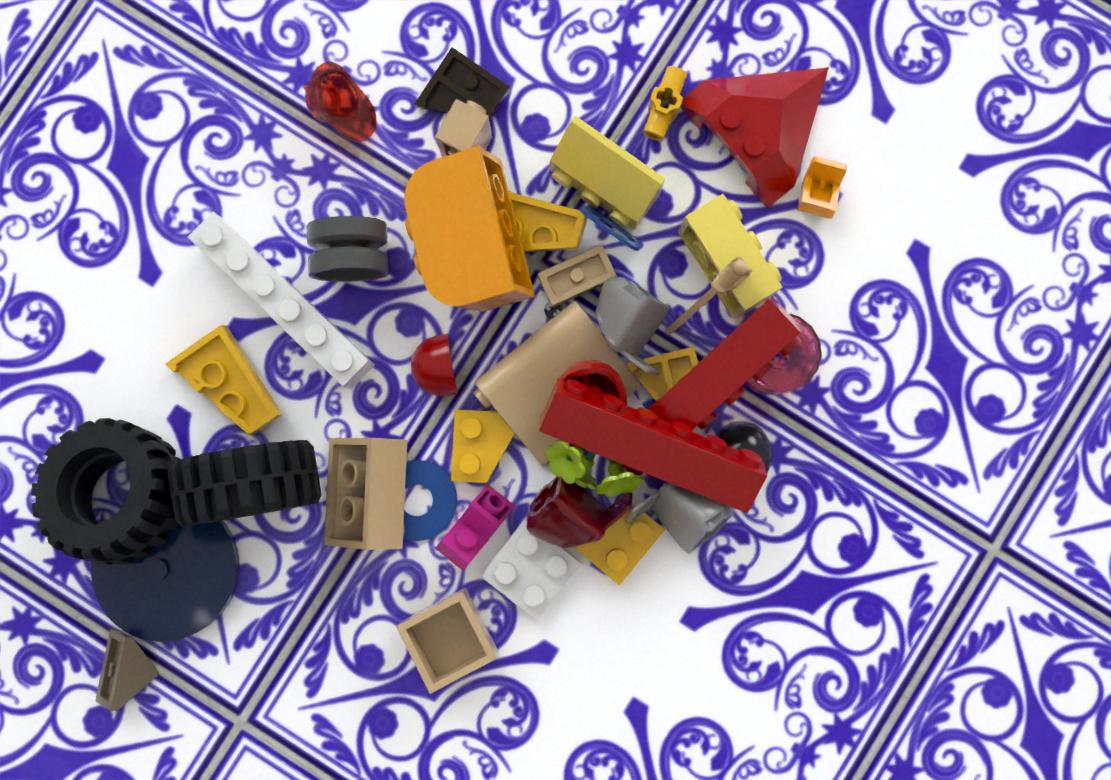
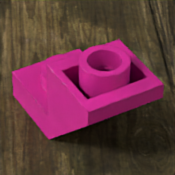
(475, 527)

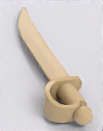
(725, 281)

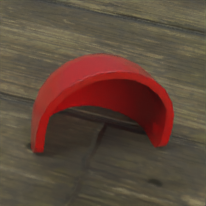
(433, 366)

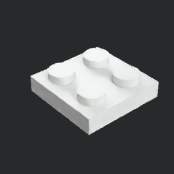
(530, 571)

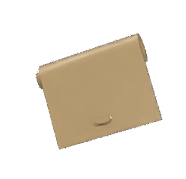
(526, 376)

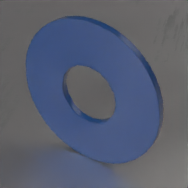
(443, 504)

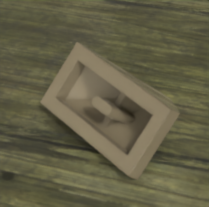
(123, 671)

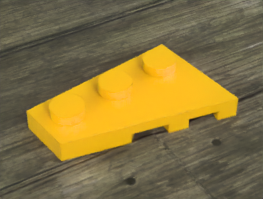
(547, 225)
(228, 379)

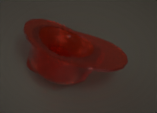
(339, 101)

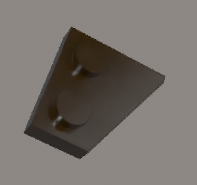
(462, 80)

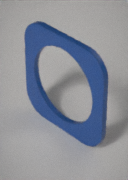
(591, 213)

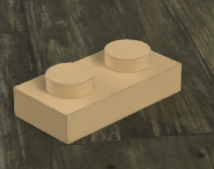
(576, 276)

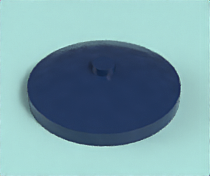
(173, 588)

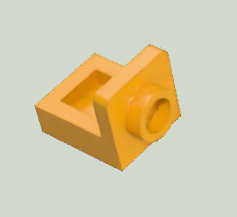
(821, 187)

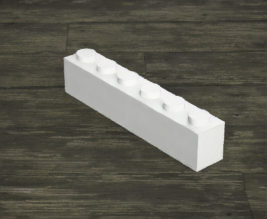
(281, 301)

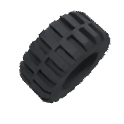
(243, 482)
(68, 483)

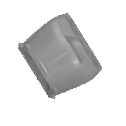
(629, 318)
(685, 515)

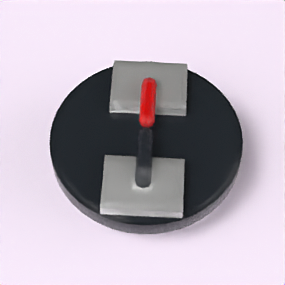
(552, 312)

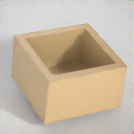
(447, 640)

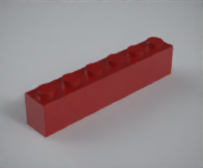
(728, 367)
(653, 445)

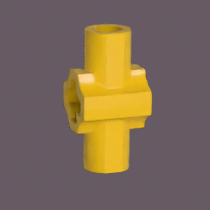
(670, 90)

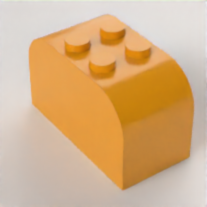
(466, 232)

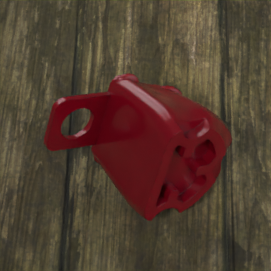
(571, 514)

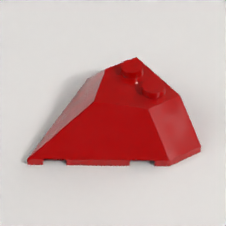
(761, 123)

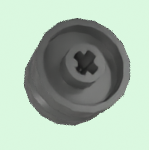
(347, 249)

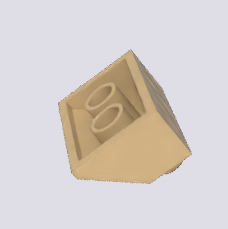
(366, 493)

